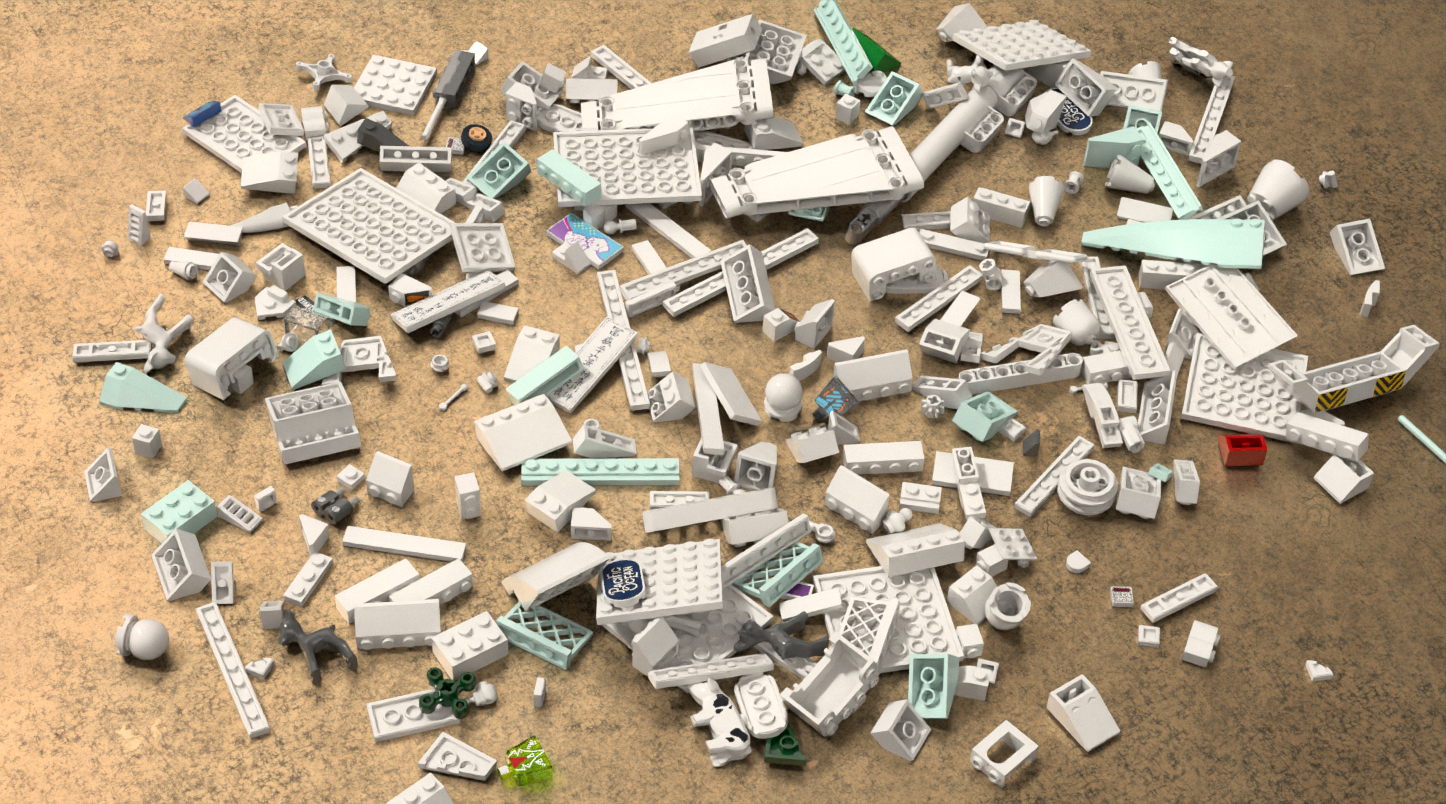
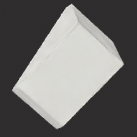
(846, 349)
(844, 431)
(314, 533)
(272, 614)

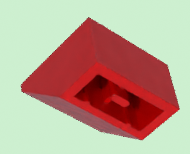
(1242, 449)

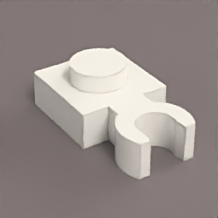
(1098, 348)

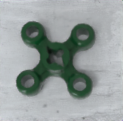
(447, 693)

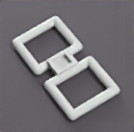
(1032, 252)

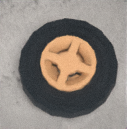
(476, 138)

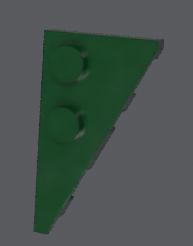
(784, 749)

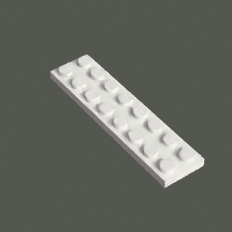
(1129, 322)

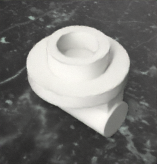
(1328, 179)
(289, 343)
(487, 381)

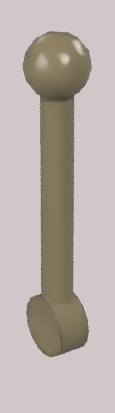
(791, 430)

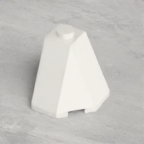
(959, 18)
(1044, 111)
(1052, 279)

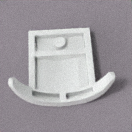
(821, 61)

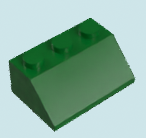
(877, 55)

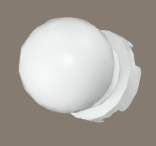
(783, 397)
(1007, 606)
(142, 638)

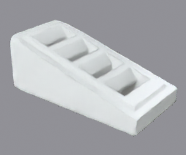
(138, 226)
(230, 505)

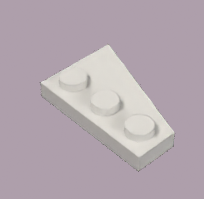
(457, 758)

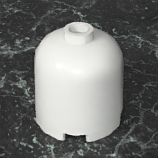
(1080, 321)

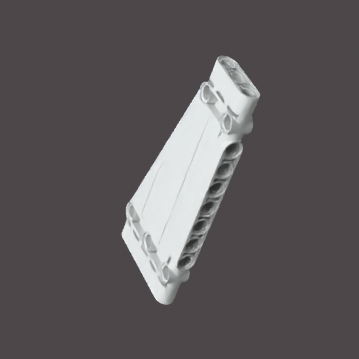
(703, 98)
(822, 175)

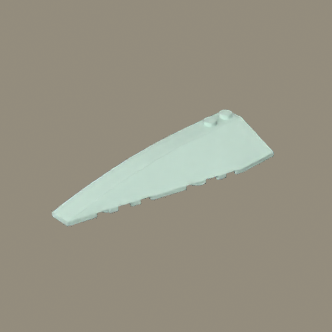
(1217, 241)

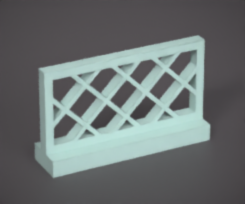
(785, 577)
(536, 642)

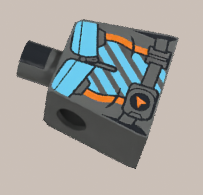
(834, 398)

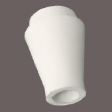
(184, 269)

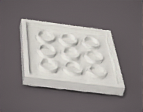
(394, 84)

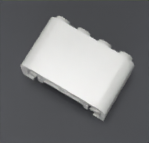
(890, 260)
(225, 352)
(832, 686)

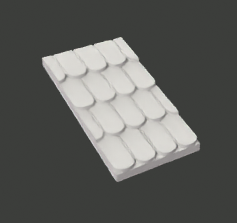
(1230, 313)

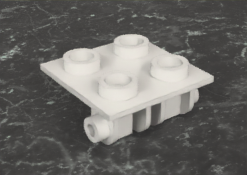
(1013, 545)

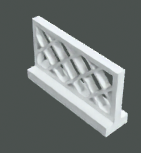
(886, 620)

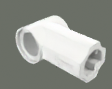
(1129, 432)

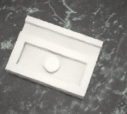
(920, 497)

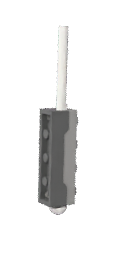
(451, 85)

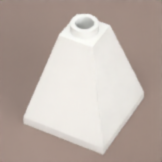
(756, 466)

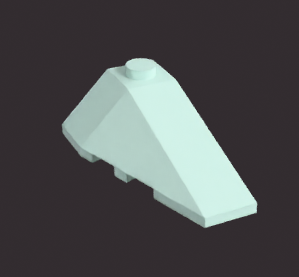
(133, 389)

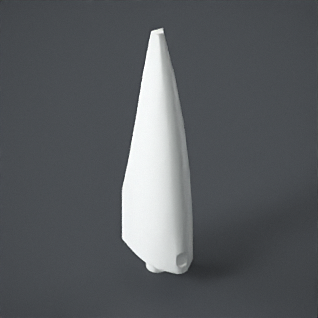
(266, 220)

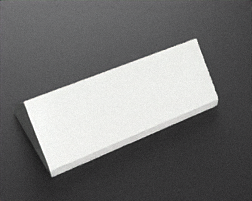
(1157, 408)

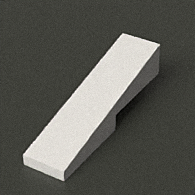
(467, 195)

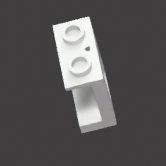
(1024, 748)

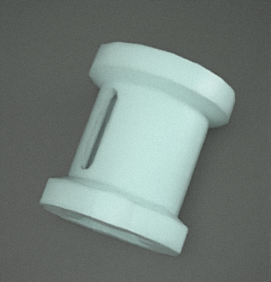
(842, 89)

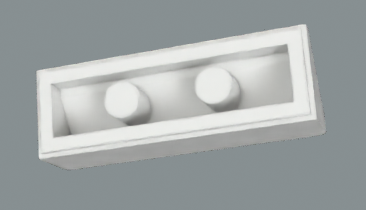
(1143, 211)
(213, 233)
(960, 308)

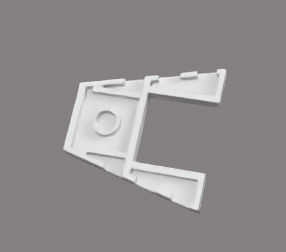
(1042, 339)

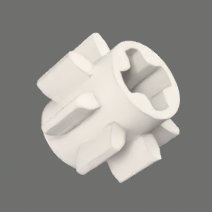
(932, 406)

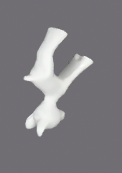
(976, 73)
(160, 356)
(674, 621)

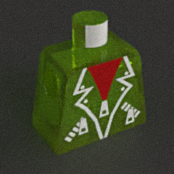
(526, 763)

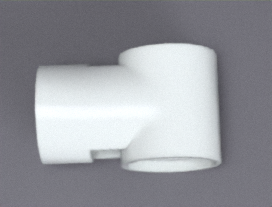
(991, 274)

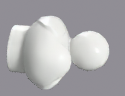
(896, 521)

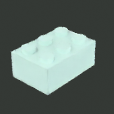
(182, 509)

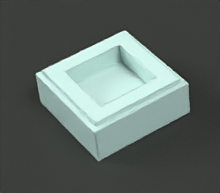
(1161, 472)

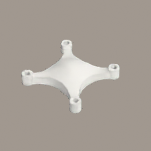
(323, 71)

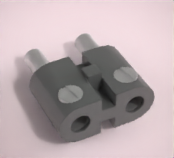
(333, 507)

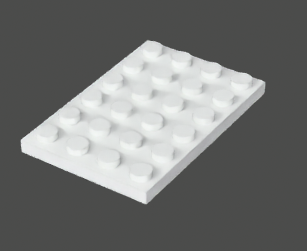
(239, 134)

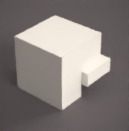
(282, 266)
(713, 466)

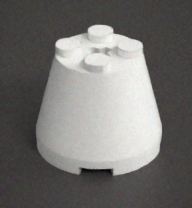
(1279, 189)

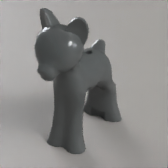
(324, 638)
(779, 638)

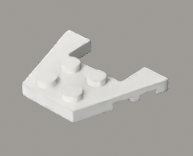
(364, 355)

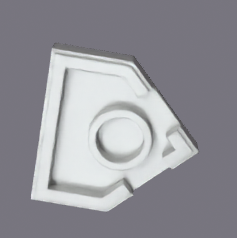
(273, 302)

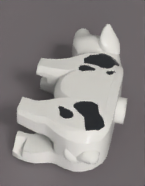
(1199, 62)
(725, 723)

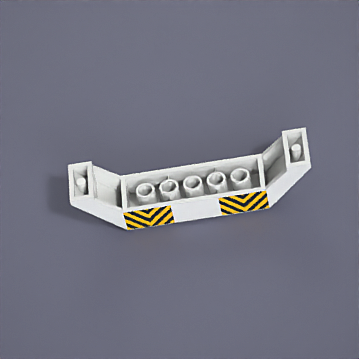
(1361, 376)

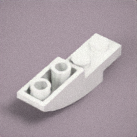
(1104, 413)
(968, 483)

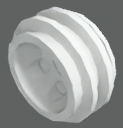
(1087, 487)

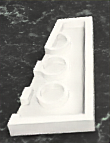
(344, 140)

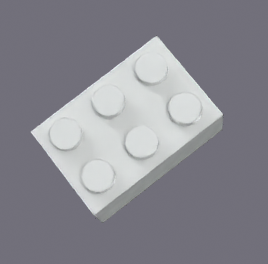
(470, 645)

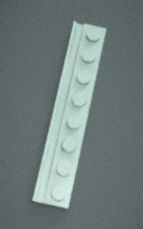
(843, 39)
(1167, 174)
(604, 471)

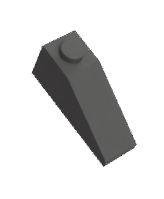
(375, 135)

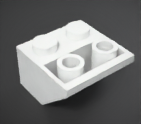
(521, 105)
(970, 221)
(943, 340)
(671, 399)
(812, 445)
(1344, 477)
(654, 646)

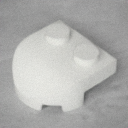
(870, 83)

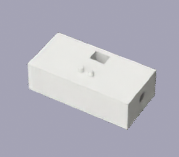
(725, 40)

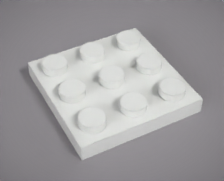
(482, 247)

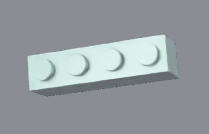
(569, 178)
(546, 376)

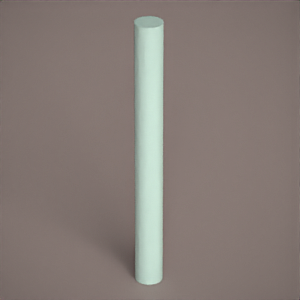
(1423, 438)

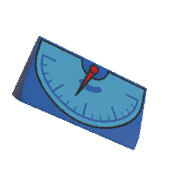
(203, 113)

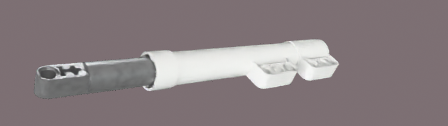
(970, 124)

